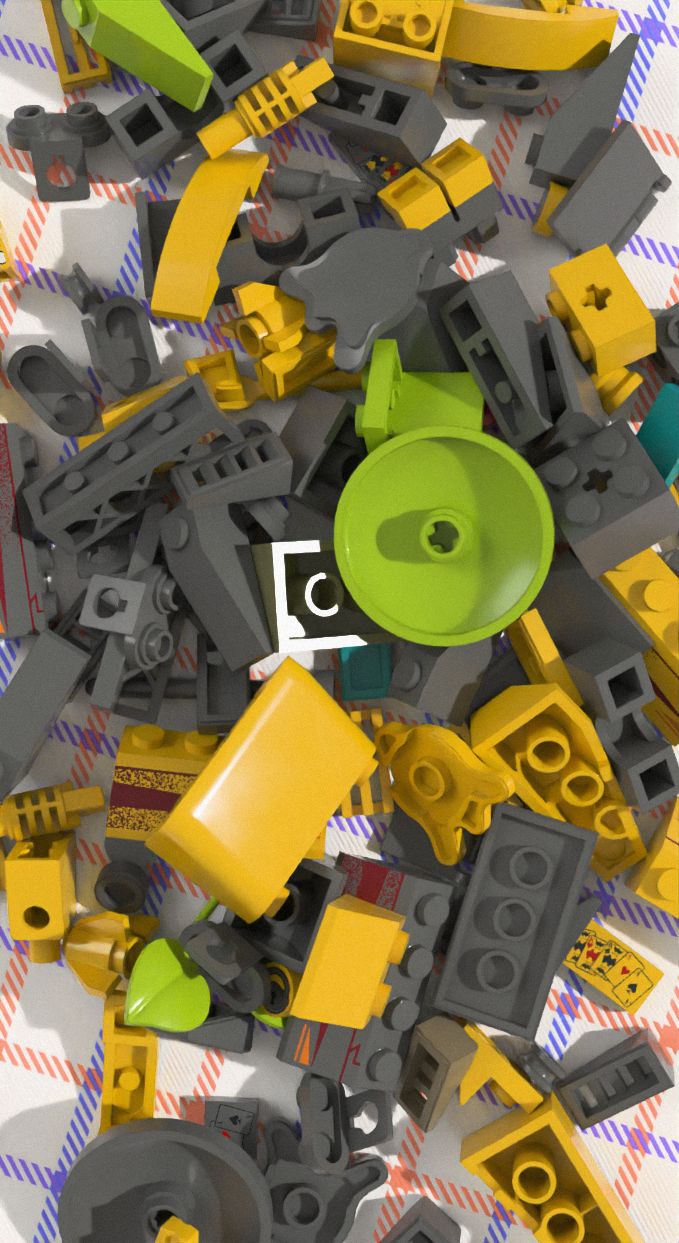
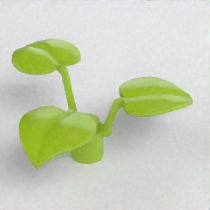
(168, 990)

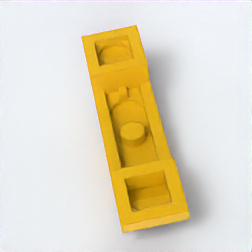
(530, 37)
(200, 231)
(128, 1067)

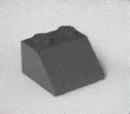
(322, 449)
(294, 928)

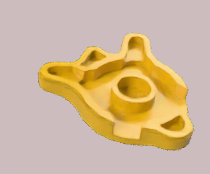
(441, 784)

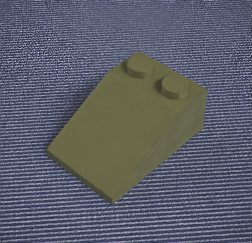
(309, 600)

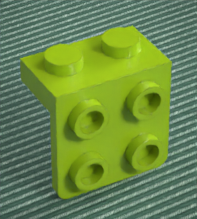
(412, 400)

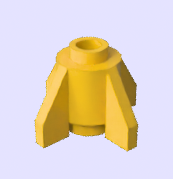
(269, 322)
(105, 949)

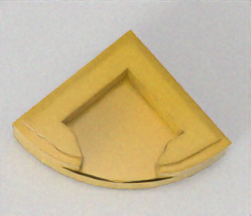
(220, 373)

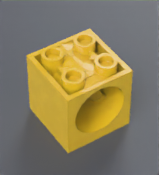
(393, 39)

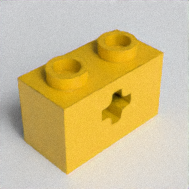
(601, 310)

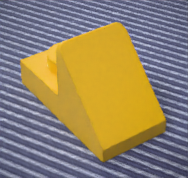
(508, 1081)

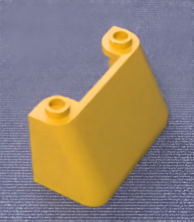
(266, 794)

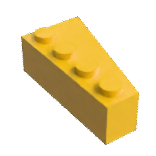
(548, 1177)

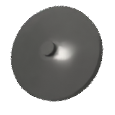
(161, 1169)

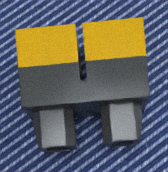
(447, 200)

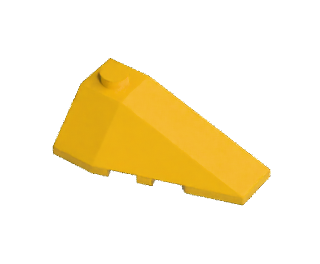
(559, 768)

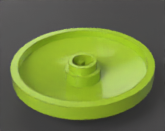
(444, 535)

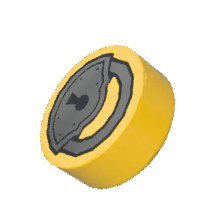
(549, 201)
(283, 990)

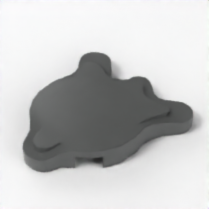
(360, 288)
(309, 1205)

